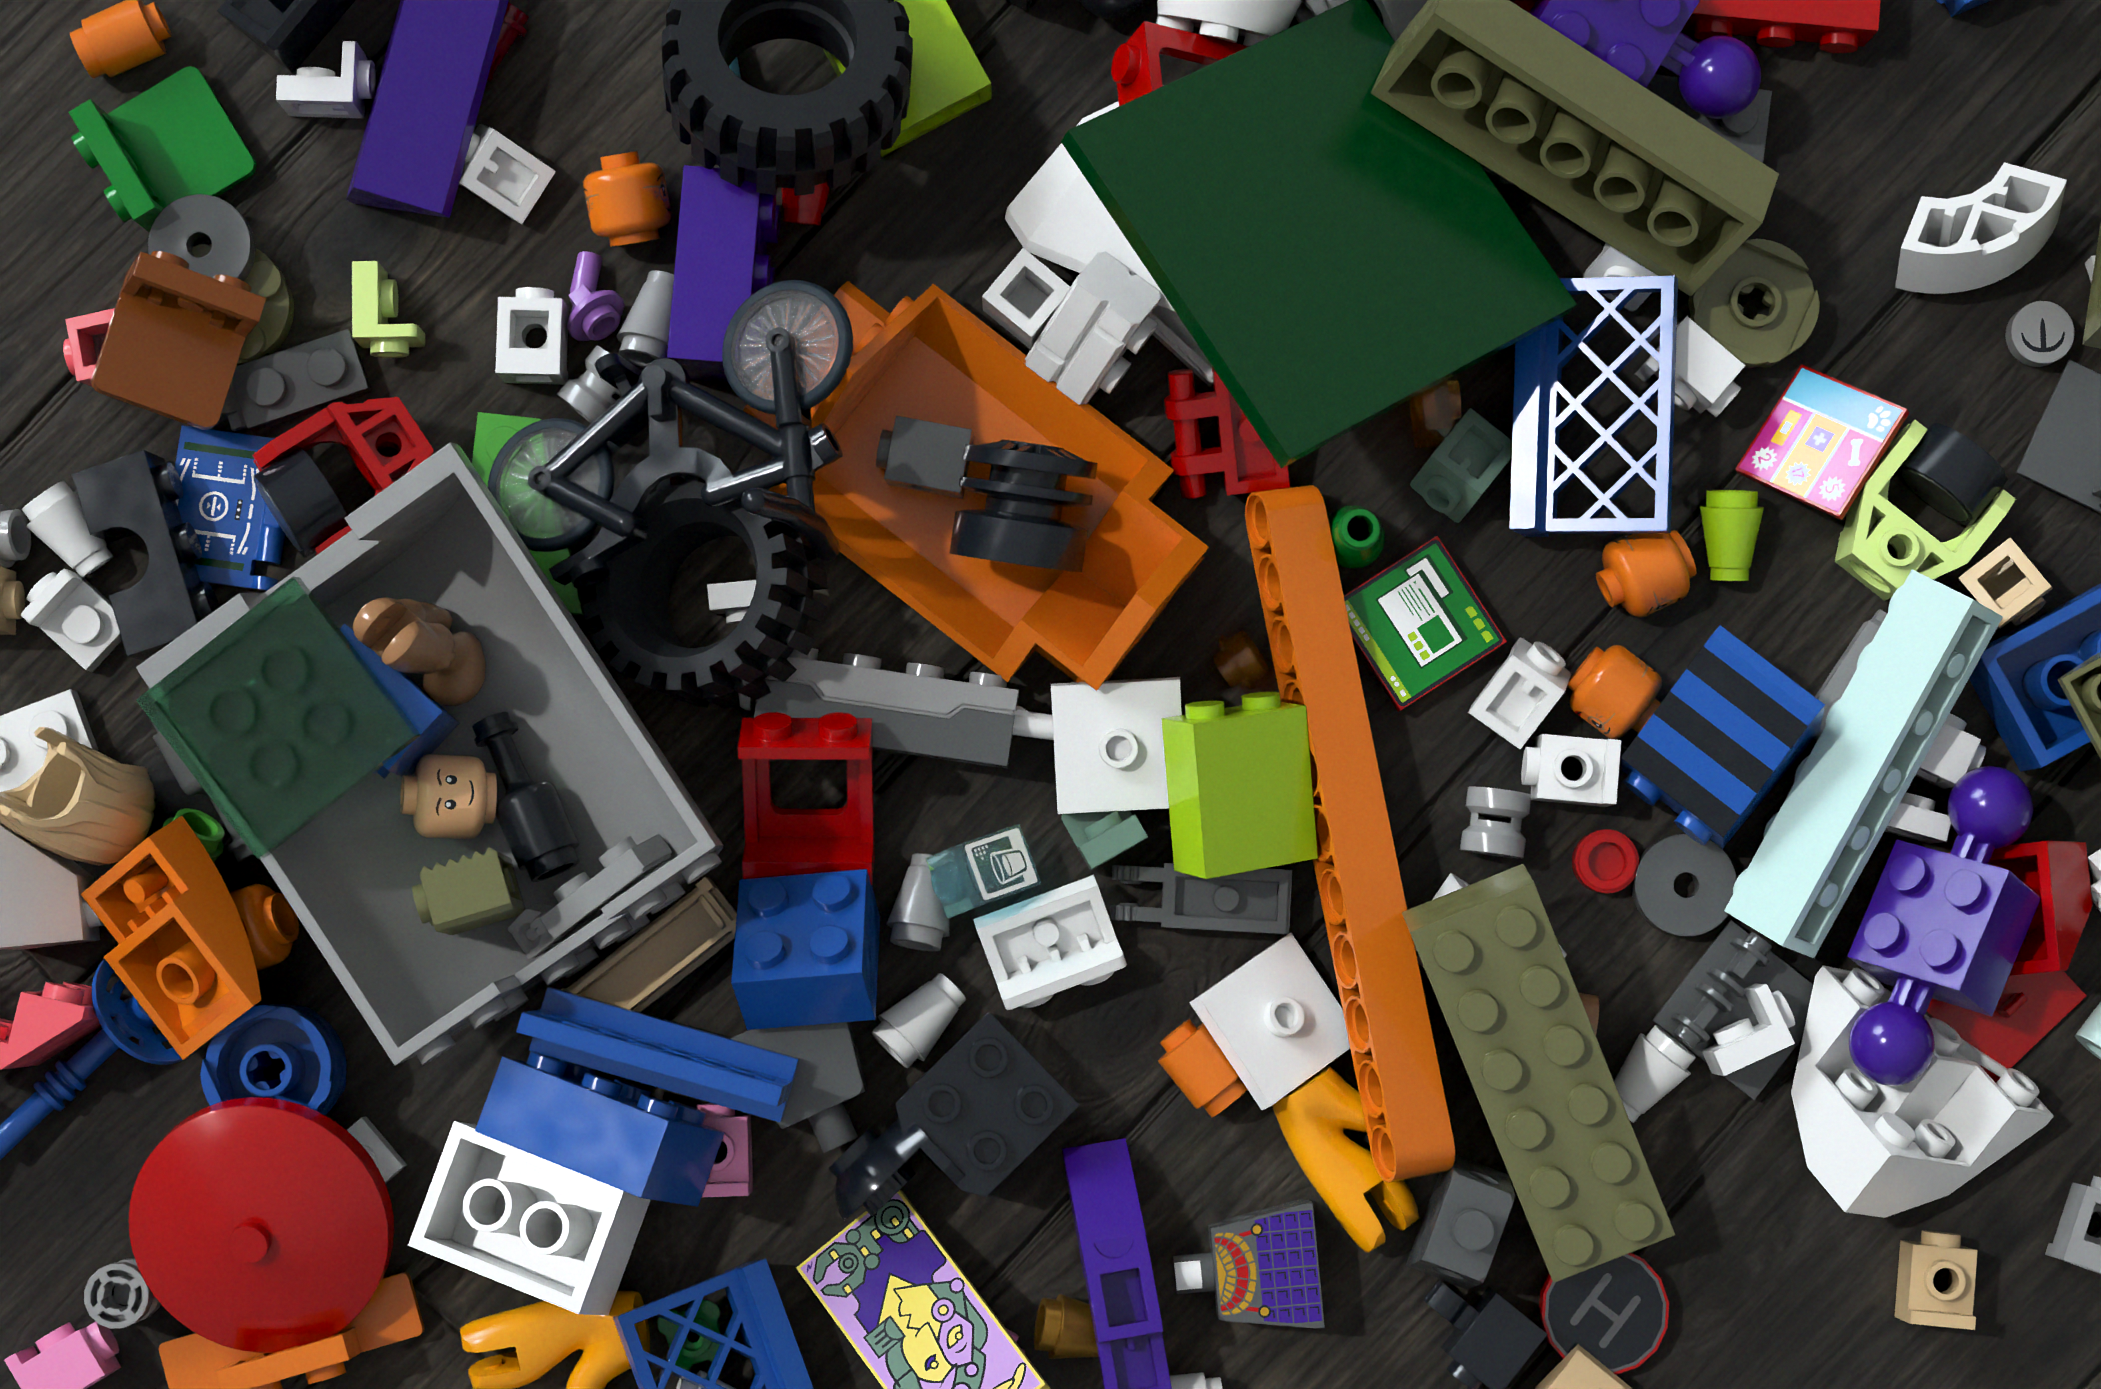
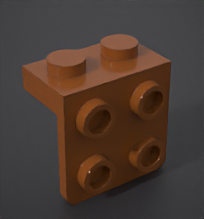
(175, 339)

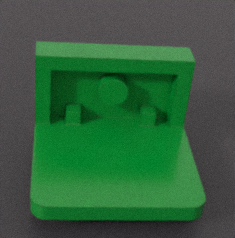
(163, 146)

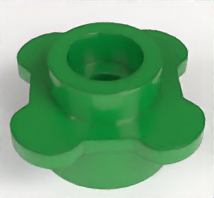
(702, 1349)

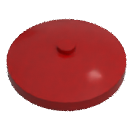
(261, 1224)

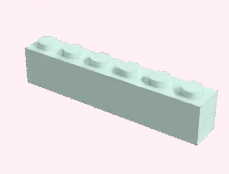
(1862, 763)

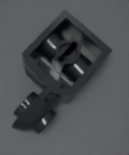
(967, 1114)

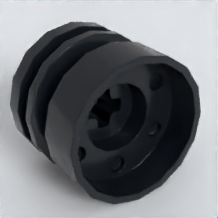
(1023, 506)

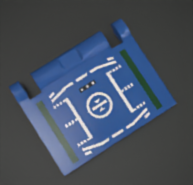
(227, 507)

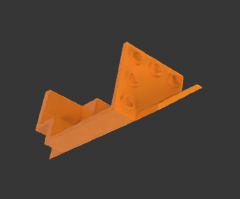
(954, 370)

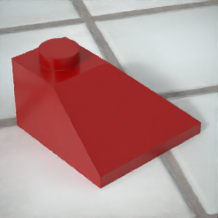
(2062, 879)

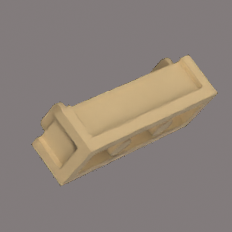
(663, 951)

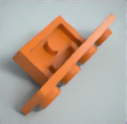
(386, 1319)

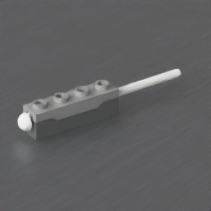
(909, 710)

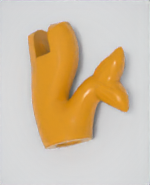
(1337, 1166)
(545, 1337)

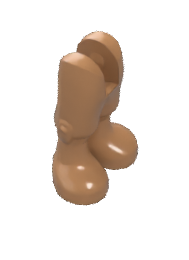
(418, 640)

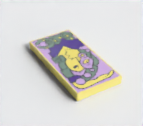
(913, 1307)

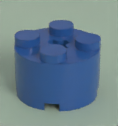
(292, 1032)

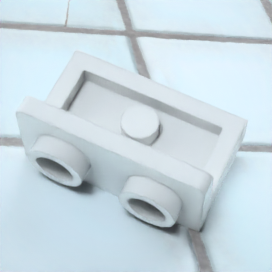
(1050, 944)

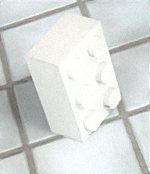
(528, 1222)

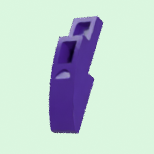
(1116, 1266)

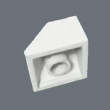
(42, 897)

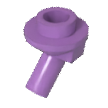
(593, 312)

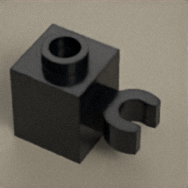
(1488, 1339)

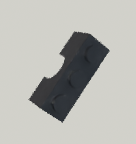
(140, 498)

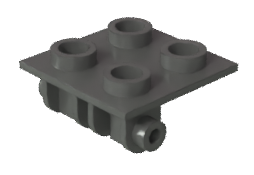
(2068, 439)
(1716, 997)

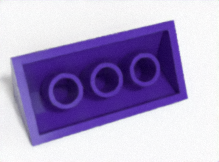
(426, 105)

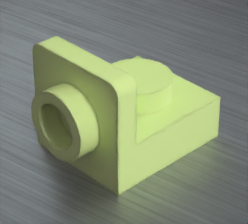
(372, 303)

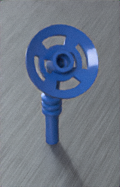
(71, 1075)

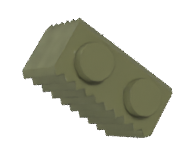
(468, 893)

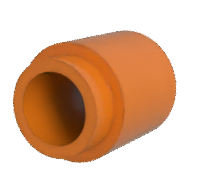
(121, 38)
(1200, 1068)

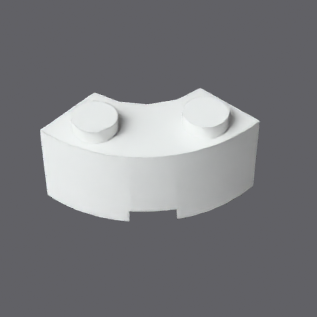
(1980, 235)

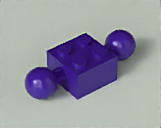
(1638, 36)
(1943, 926)

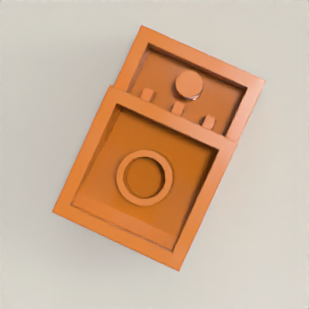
(177, 937)

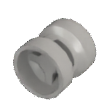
(589, 393)
(1495, 837)
(129, 1290)

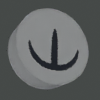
(2039, 333)

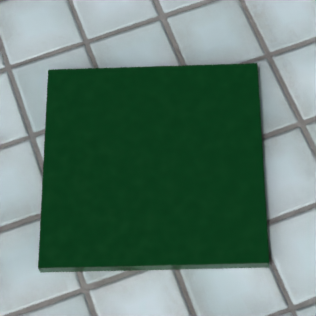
(1316, 231)

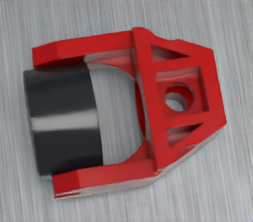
(299, 491)

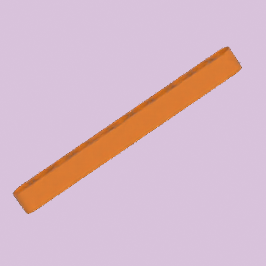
(1355, 844)

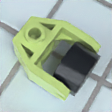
(1944, 473)

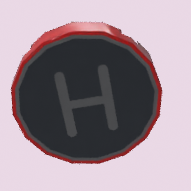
(1608, 1310)

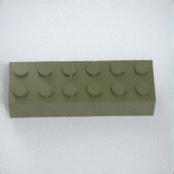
(1577, 135)
(1538, 1072)

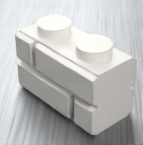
(1093, 329)

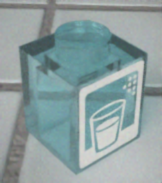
(982, 871)

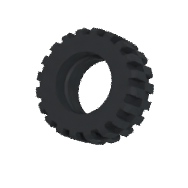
(787, 137)

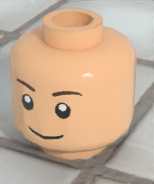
(449, 796)

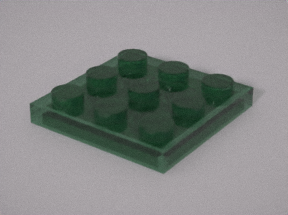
(278, 717)

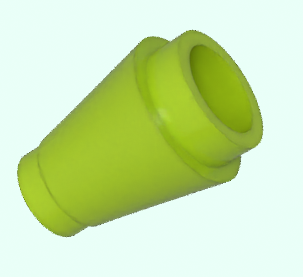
(1730, 532)

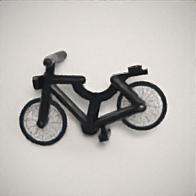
(779, 356)

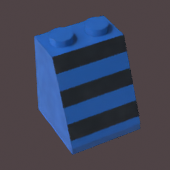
(1721, 739)

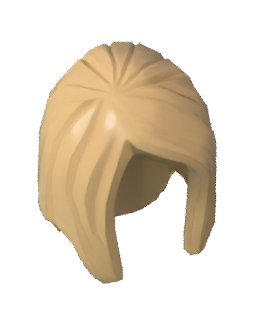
(81, 803)

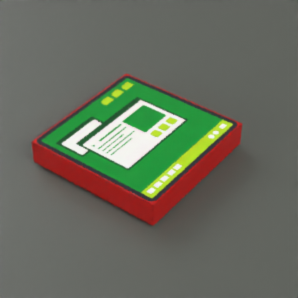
(1419, 623)

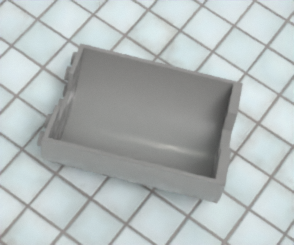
(355, 865)

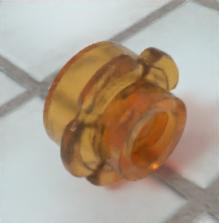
(1240, 660)

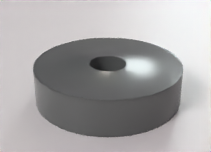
(211, 217)
(1655, 892)

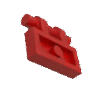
(1241, 454)

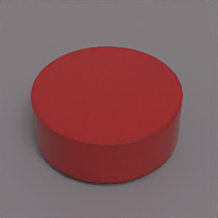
(1605, 861)

